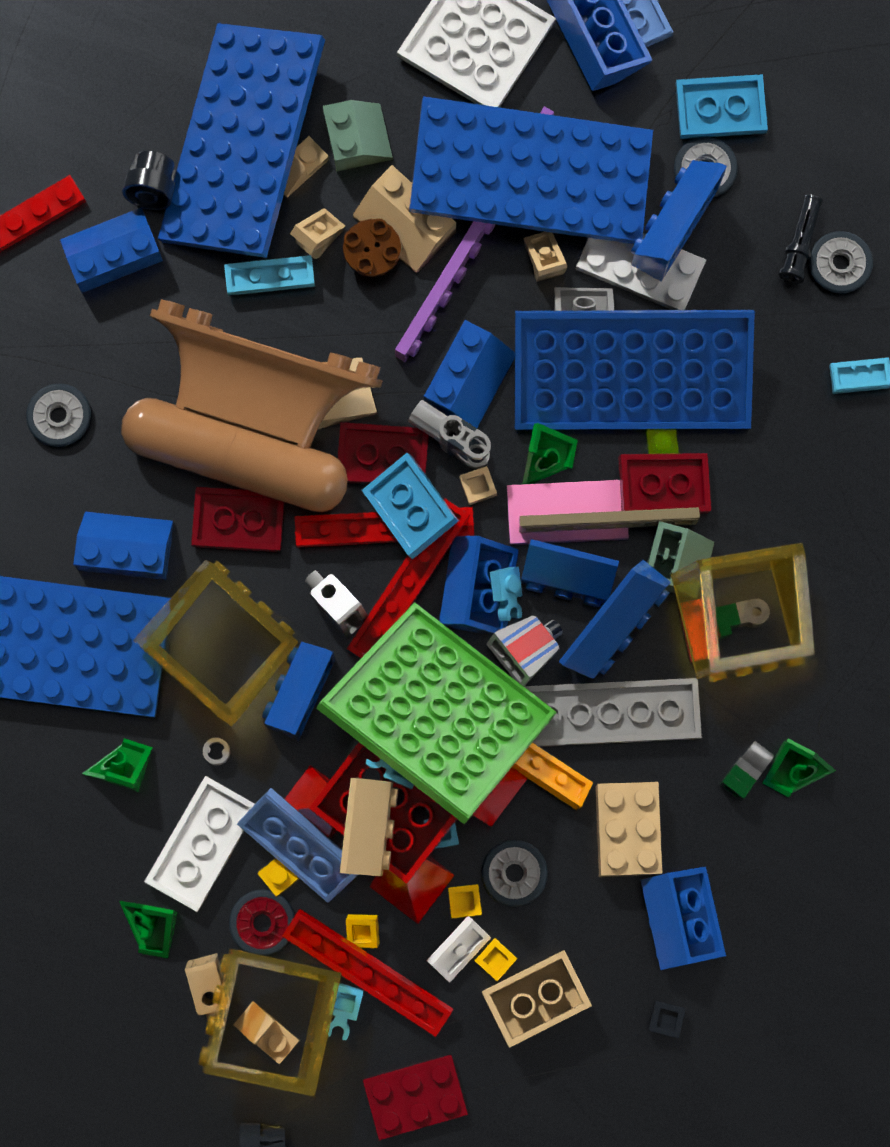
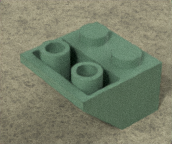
(677, 548)

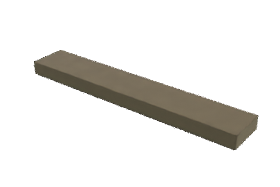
(608, 520)

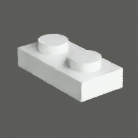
(458, 949)

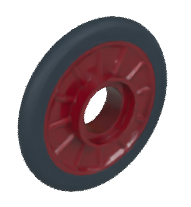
(242, 922)

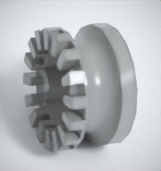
(207, 750)

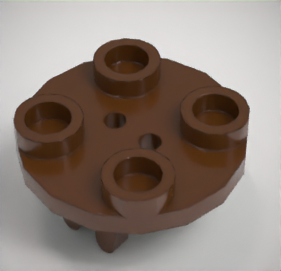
(378, 259)

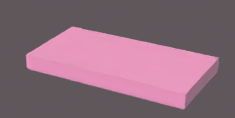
(563, 499)

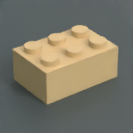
(628, 829)
(536, 998)

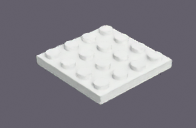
(476, 45)

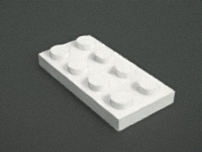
(612, 264)
(200, 844)

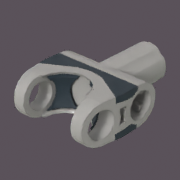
(440, 426)

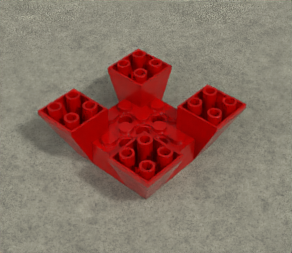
(413, 875)

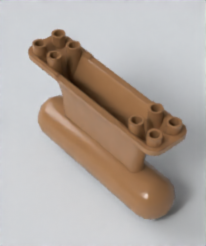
(246, 413)

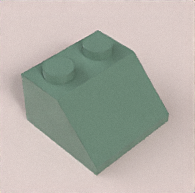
(356, 134)

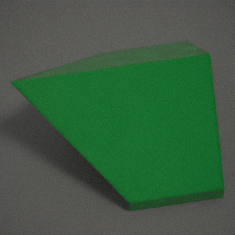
(548, 454)
(123, 765)
(795, 768)
(151, 927)

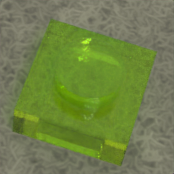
(662, 441)

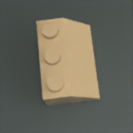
(419, 234)
(368, 827)

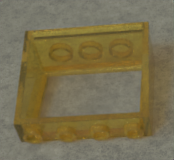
(176, 607)
(697, 609)
(316, 1035)

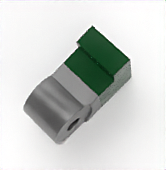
(744, 613)
(747, 771)

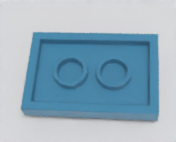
(721, 106)
(410, 505)

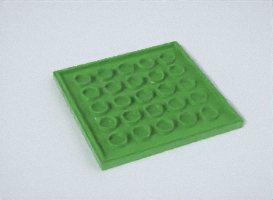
(437, 712)

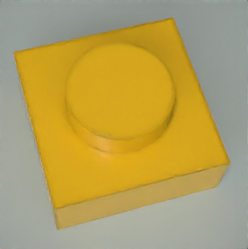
(277, 877)
(464, 901)
(363, 930)
(495, 959)

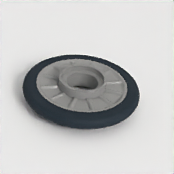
(709, 150)
(842, 244)
(67, 431)
(533, 867)

